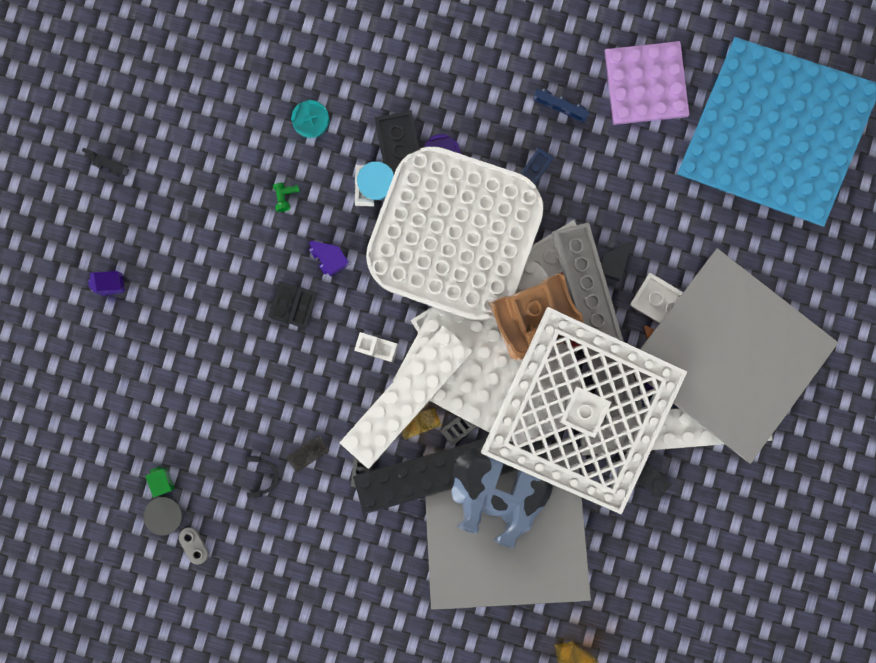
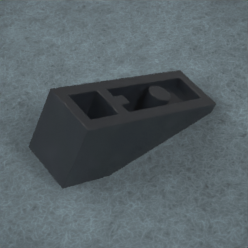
(651, 479)

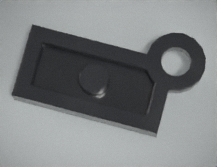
(100, 162)

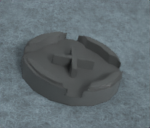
(163, 515)

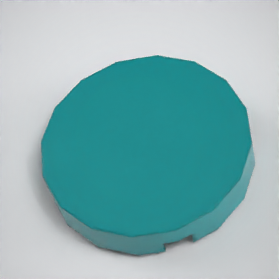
(310, 119)

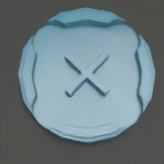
(374, 180)

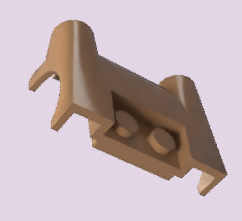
(522, 313)

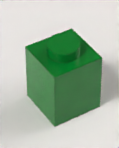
(159, 481)

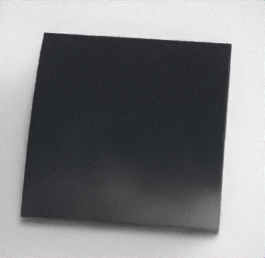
(292, 304)

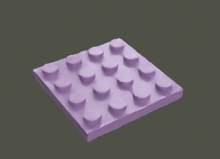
(646, 83)

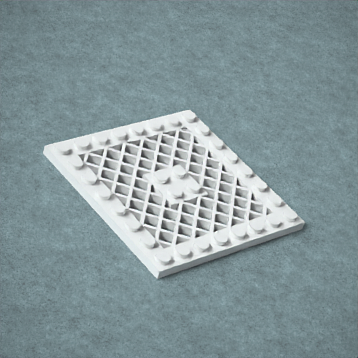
(584, 411)

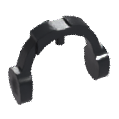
(260, 493)

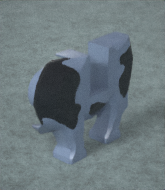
(475, 485)

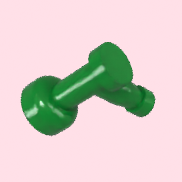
(281, 191)

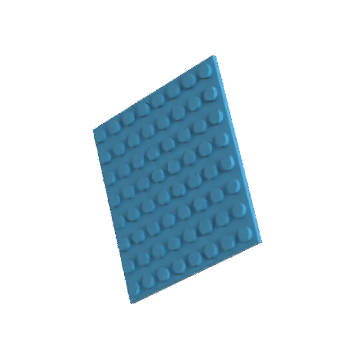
(779, 131)

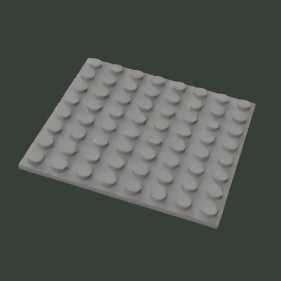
(741, 352)
(477, 572)

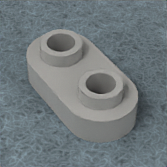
(194, 545)

